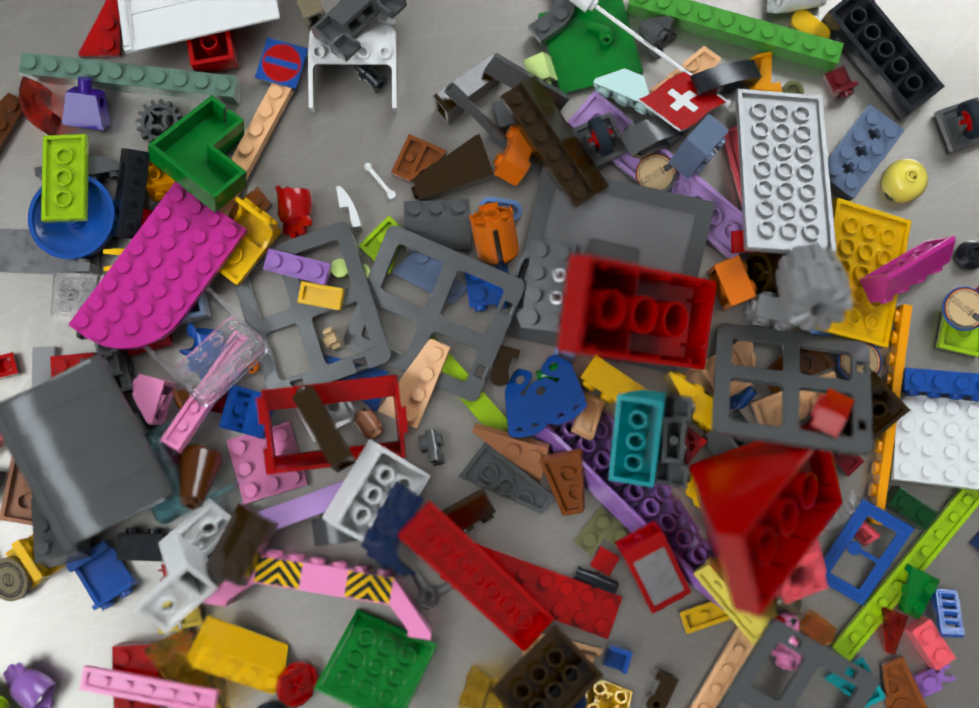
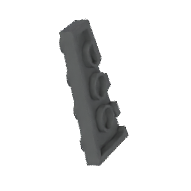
(500, 475)

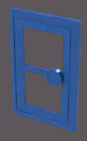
(844, 541)

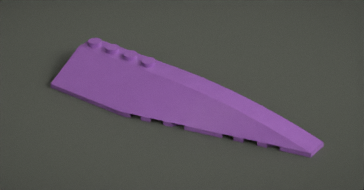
(633, 503)

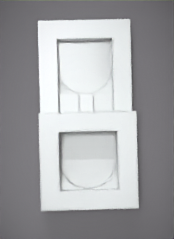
(345, 205)

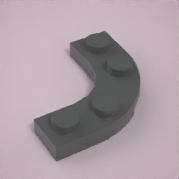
(553, 21)

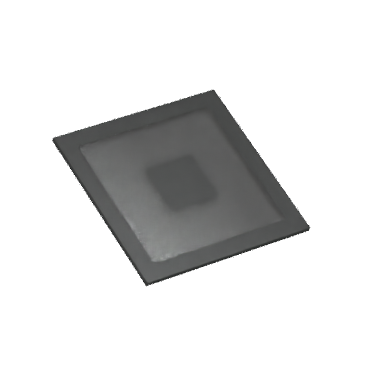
(621, 225)

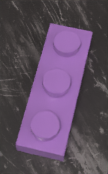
(297, 266)

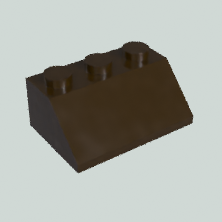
(886, 409)
(241, 545)

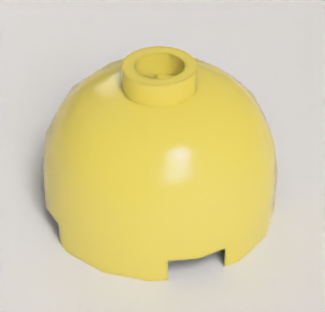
(904, 180)

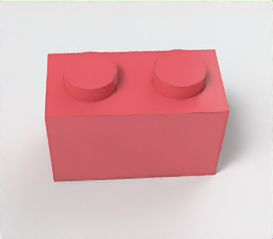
(929, 643)

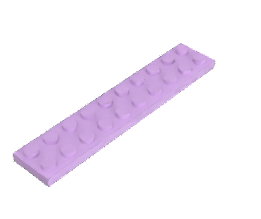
(725, 215)

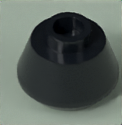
(968, 254)

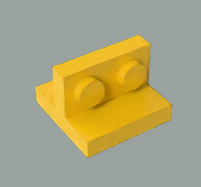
(25, 552)

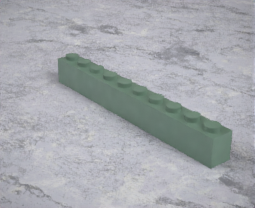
(131, 78)

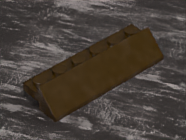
(553, 141)

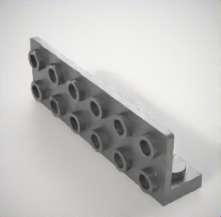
(23, 255)

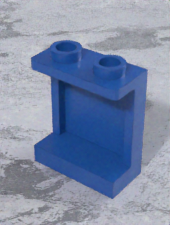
(104, 575)

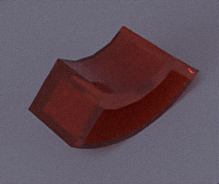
(36, 106)

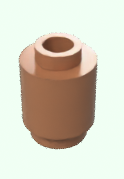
(368, 423)

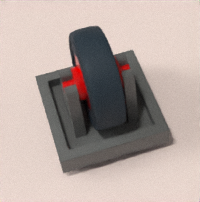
(960, 124)
(601, 139)

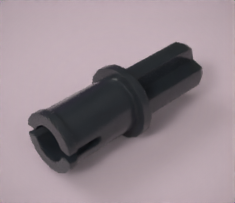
(596, 580)

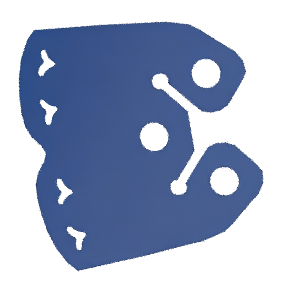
(544, 408)

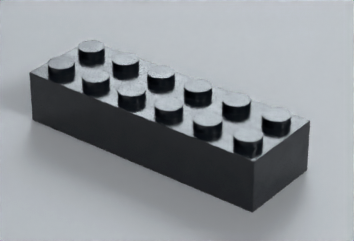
(883, 54)

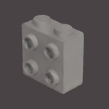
(768, 311)

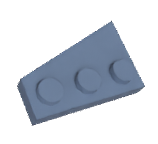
(424, 272)

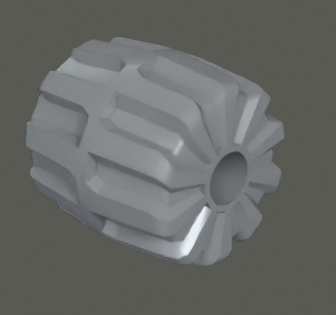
(813, 287)

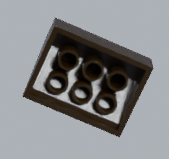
(470, 511)
(548, 675)

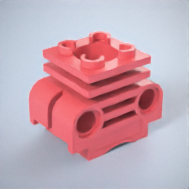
(807, 577)

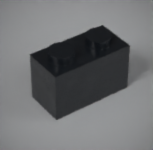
(140, 545)

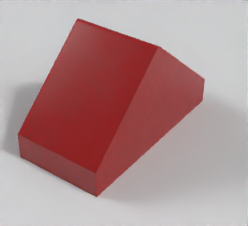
(635, 313)
(764, 514)

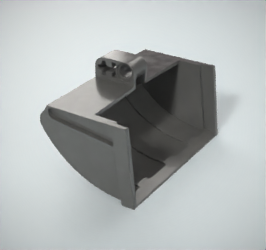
(83, 452)

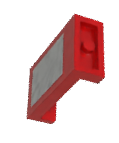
(653, 567)

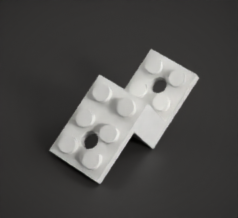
(185, 560)

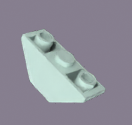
(624, 88)

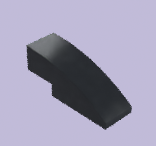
(726, 78)

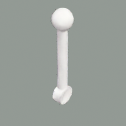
(390, 193)

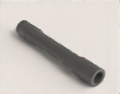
(462, 100)

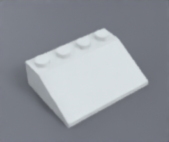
(368, 487)

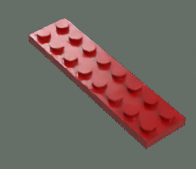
(475, 575)
(562, 596)

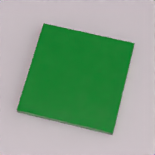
(582, 57)
(375, 665)

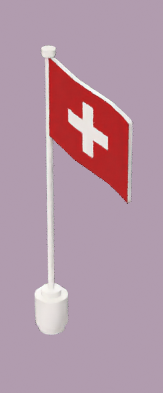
(676, 98)

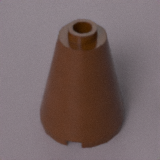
(197, 474)

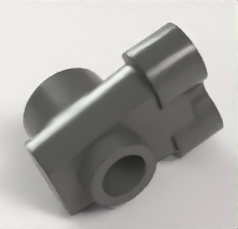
(431, 443)

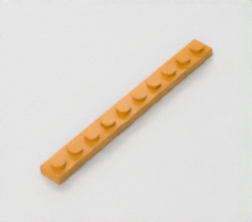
(885, 442)

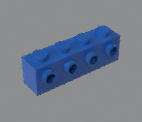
(939, 383)

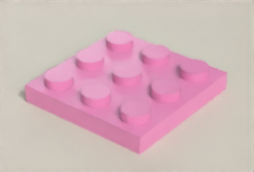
(250, 469)

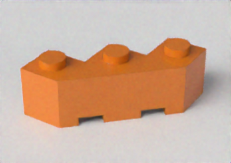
(515, 158)

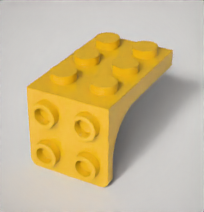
(260, 236)

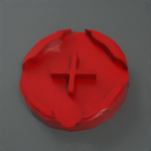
(296, 684)

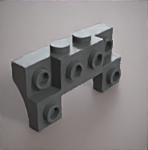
(348, 19)
(672, 449)

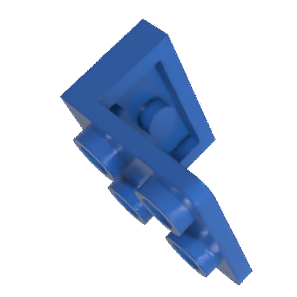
(241, 412)

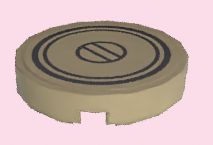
(14, 579)

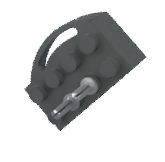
(544, 284)

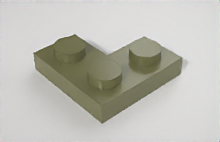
(598, 527)

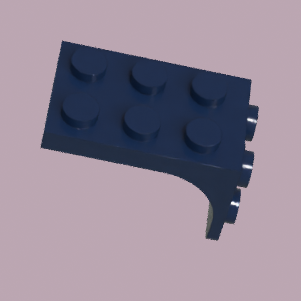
(382, 538)

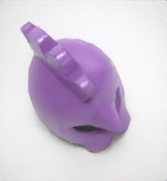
(29, 686)

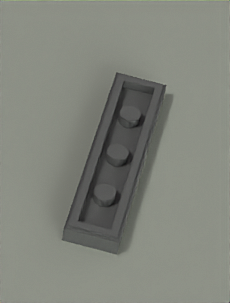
(512, 74)

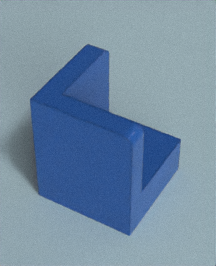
(617, 657)

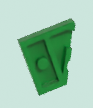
(917, 591)

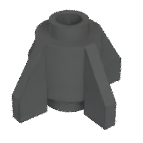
(657, 32)

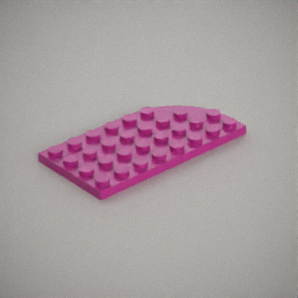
(159, 273)

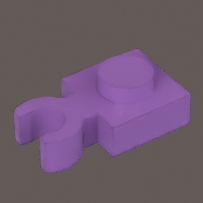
(930, 681)

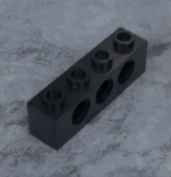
(130, 192)

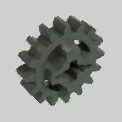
(160, 111)

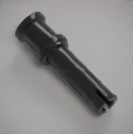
(371, 76)

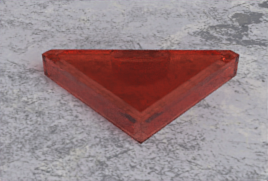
(893, 629)

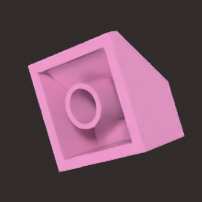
(153, 398)

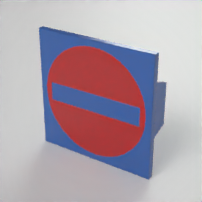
(281, 63)

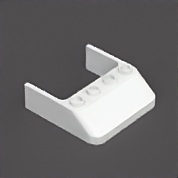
(378, 48)

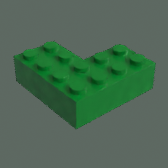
(195, 155)

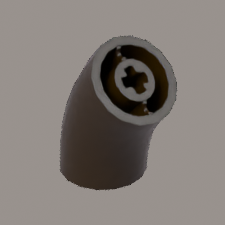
(762, 270)

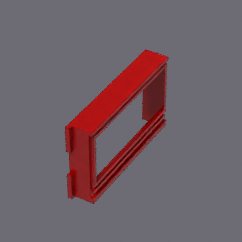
(329, 393)

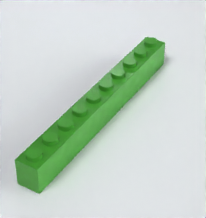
(743, 31)

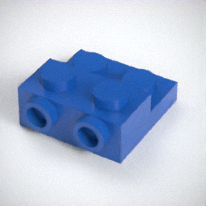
(484, 294)

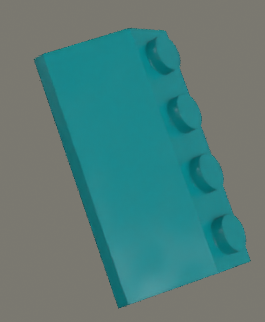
(637, 437)

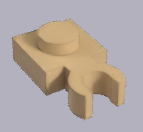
(331, 339)

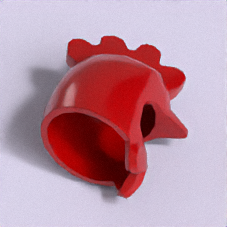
(294, 210)

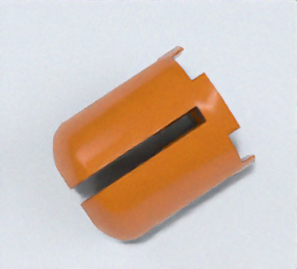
(497, 218)

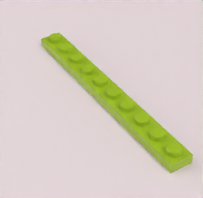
(920, 556)

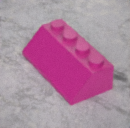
(908, 269)

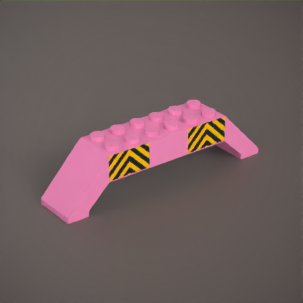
(333, 579)

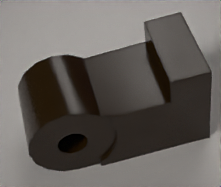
(499, 373)
(662, 689)

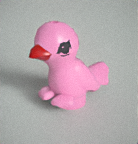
(786, 657)

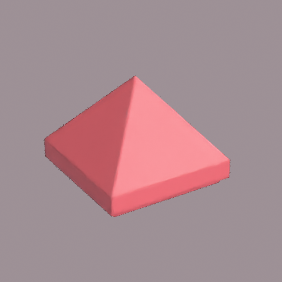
(866, 534)

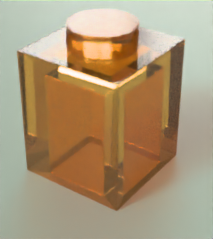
(817, 628)

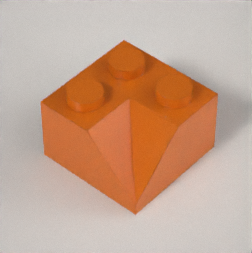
(732, 283)

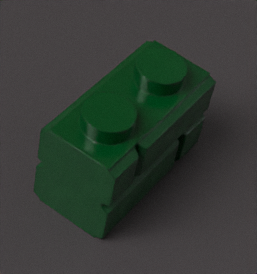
(910, 508)

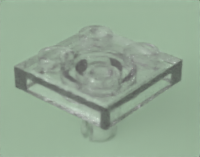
(71, 292)

